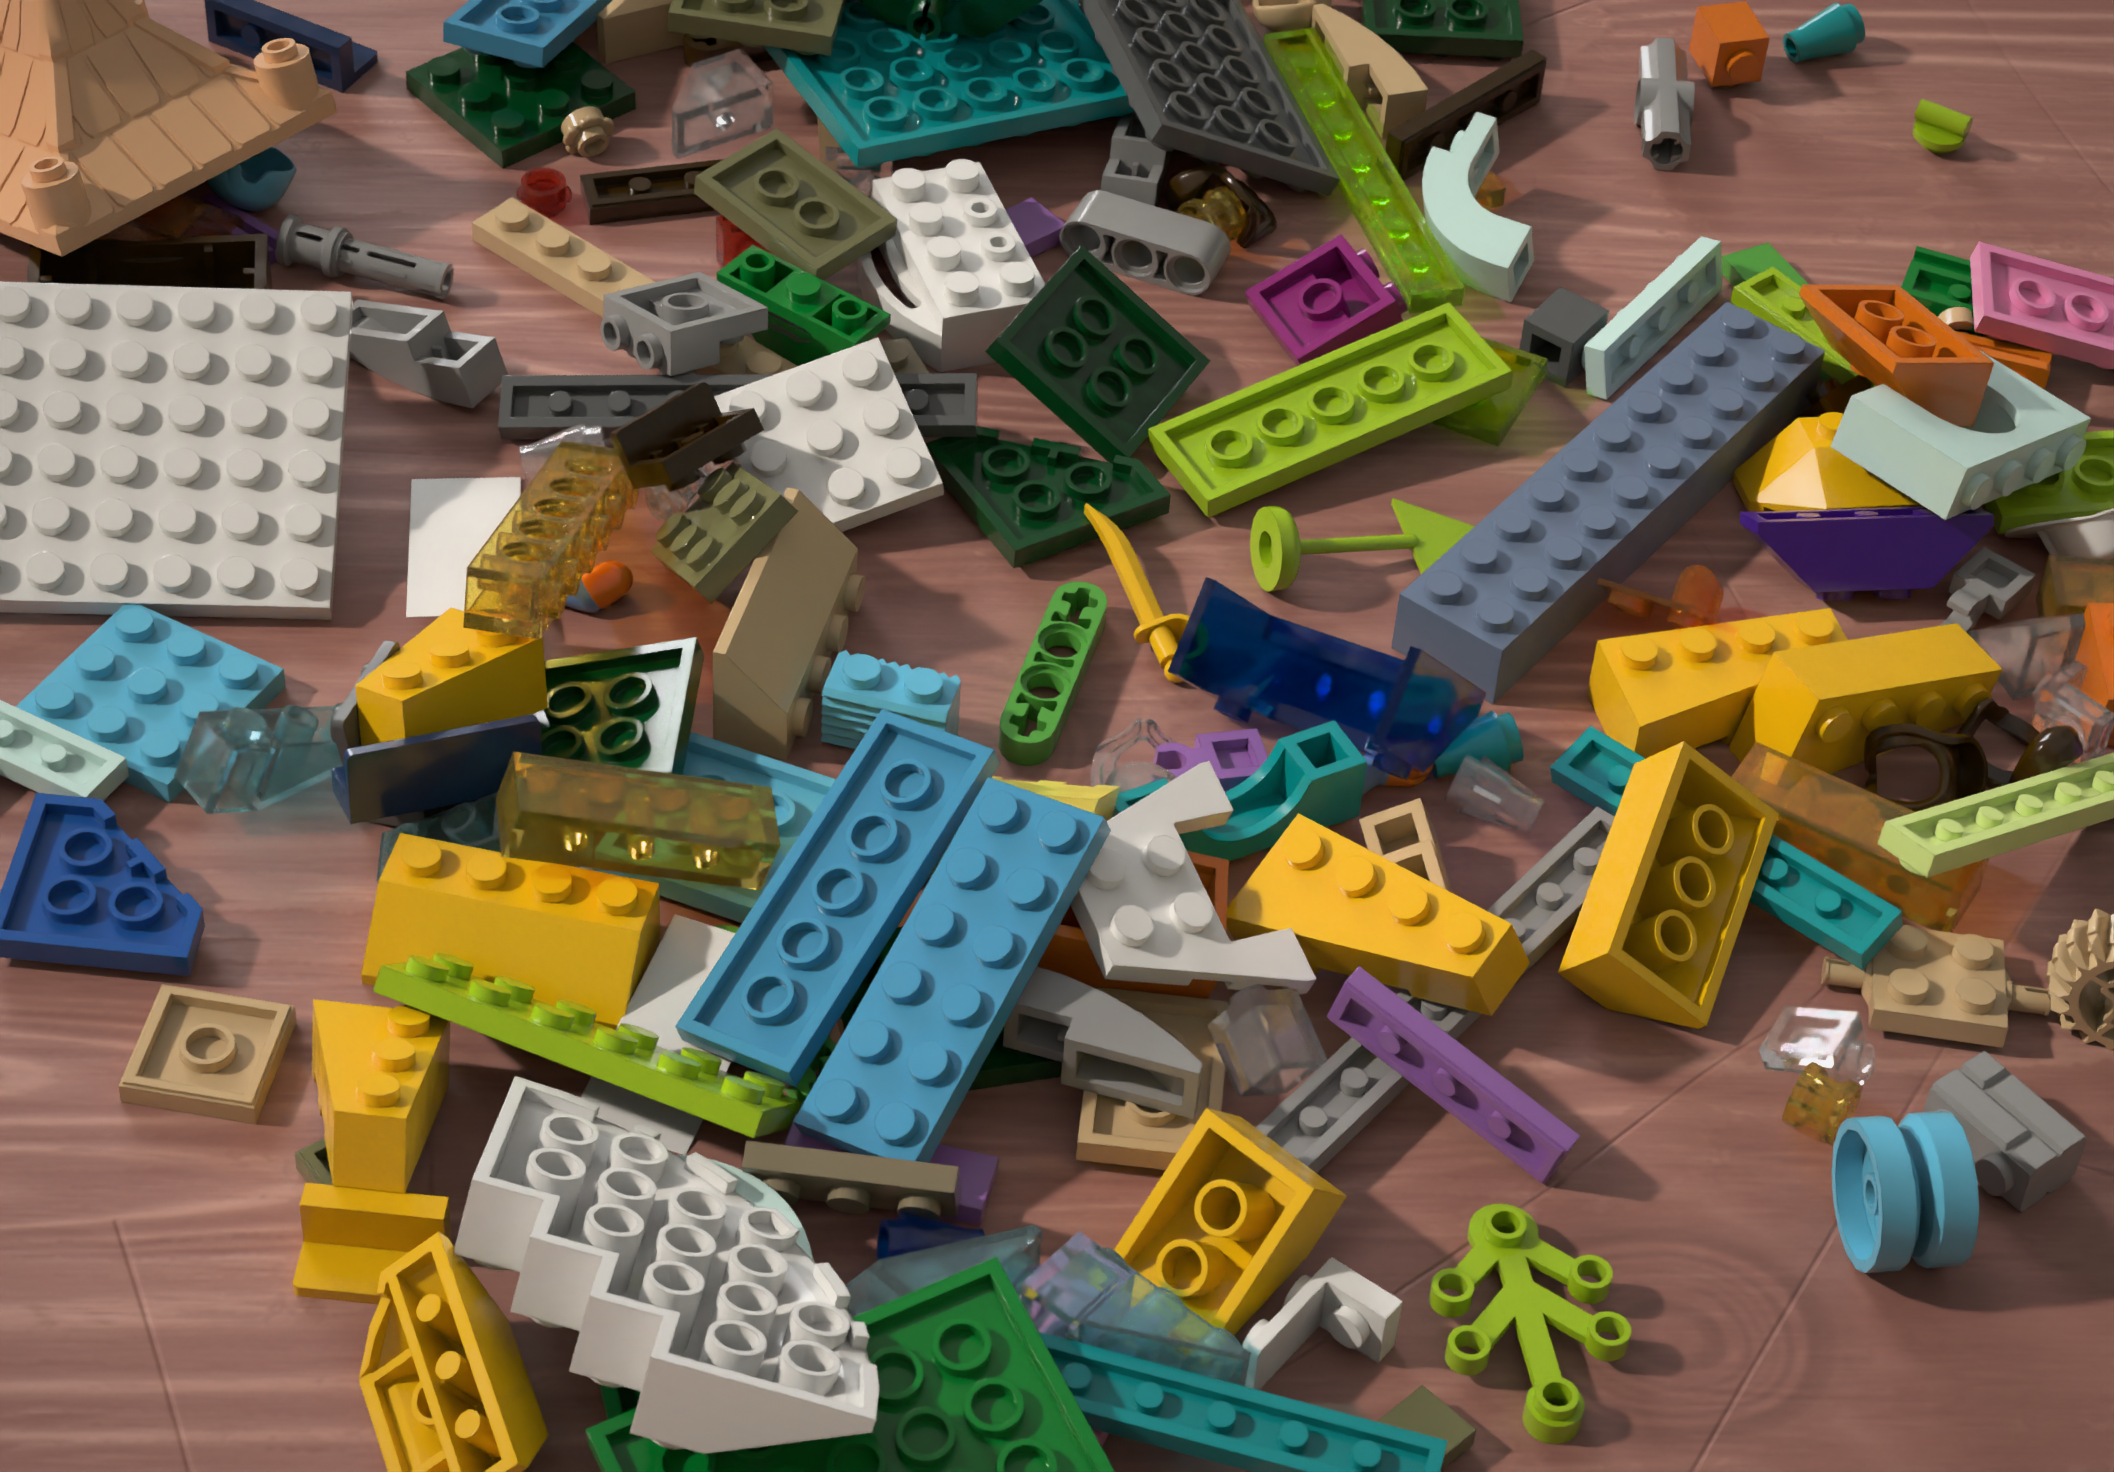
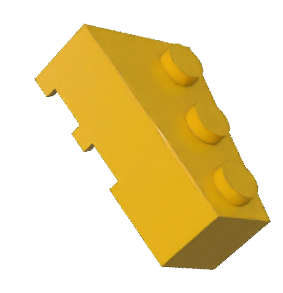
(451, 681)
(377, 1089)

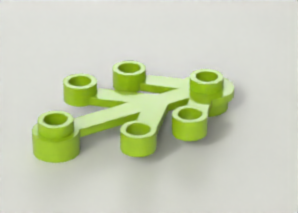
(1508, 1242)

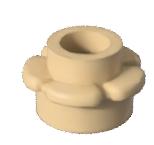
(586, 131)

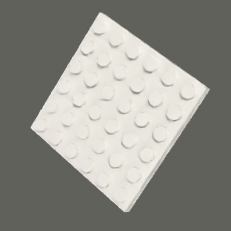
(171, 449)

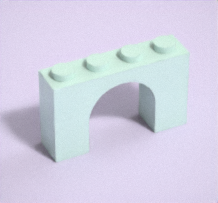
(1948, 468)

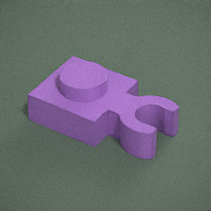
(1231, 753)

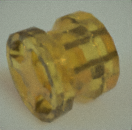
(1219, 208)
(1821, 1102)

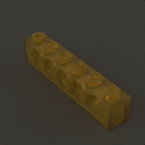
(548, 541)

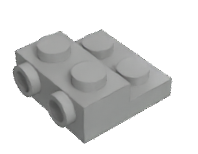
(679, 322)

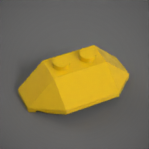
(1806, 474)
(446, 1371)

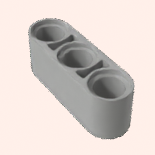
(1147, 242)

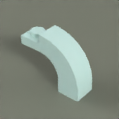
(1482, 247)

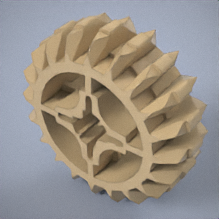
(2084, 979)

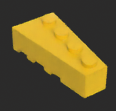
(1693, 679)
(1831, 696)
(1376, 915)

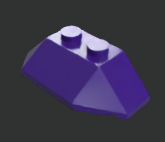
(1867, 547)

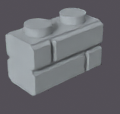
(2014, 1135)

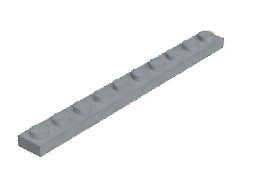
(1358, 1084)

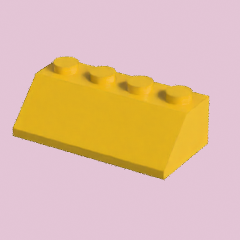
(1669, 890)
(532, 921)

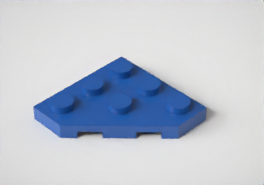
(93, 895)

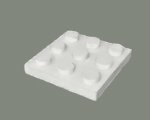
(838, 436)

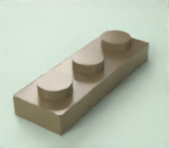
(855, 1181)

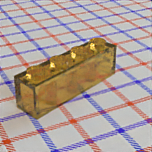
(636, 821)
(1841, 830)

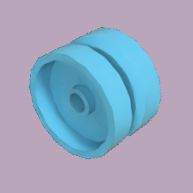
(1905, 1191)

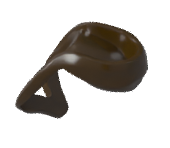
(1198, 180)
(2045, 752)
(1959, 759)

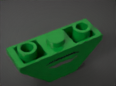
(804, 312)

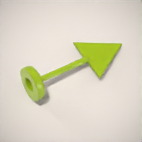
(1278, 547)

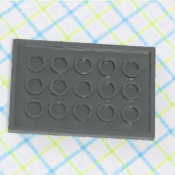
(1210, 87)

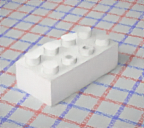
(952, 262)

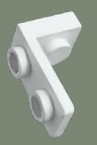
(1335, 1299)

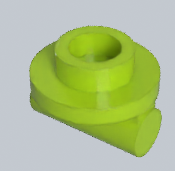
(1939, 127)

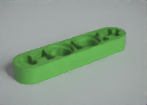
(1047, 670)

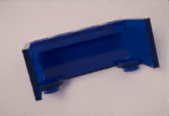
(1304, 678)

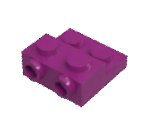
(1326, 301)

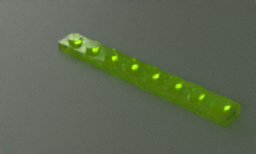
(1366, 173)

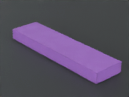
(1452, 1076)

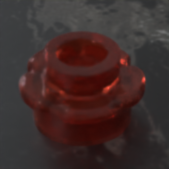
(544, 191)

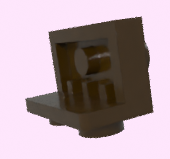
(681, 437)

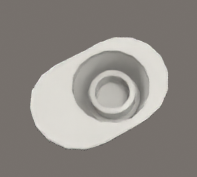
(2074, 537)

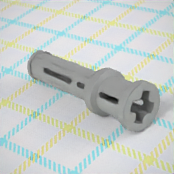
(339, 254)

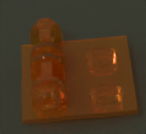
(1692, 605)

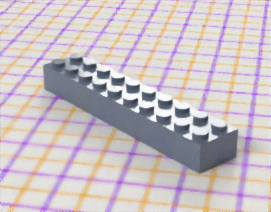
(1607, 500)

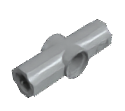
(1664, 104)

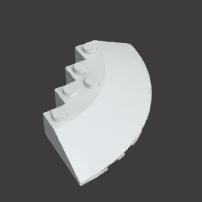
(666, 1280)

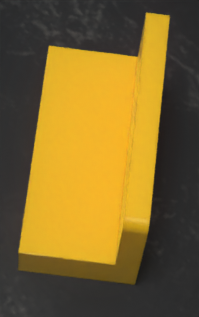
(359, 1234)

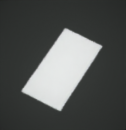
(446, 532)
(661, 998)

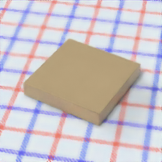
(208, 1054)

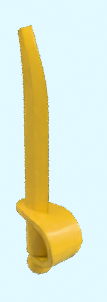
(1154, 627)

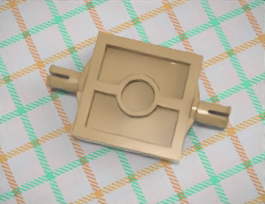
(1939, 986)

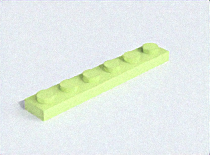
(2002, 818)

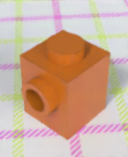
(1729, 44)

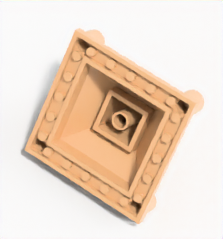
(127, 114)

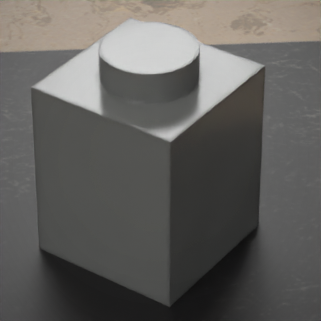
(1560, 331)

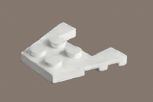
(1151, 912)

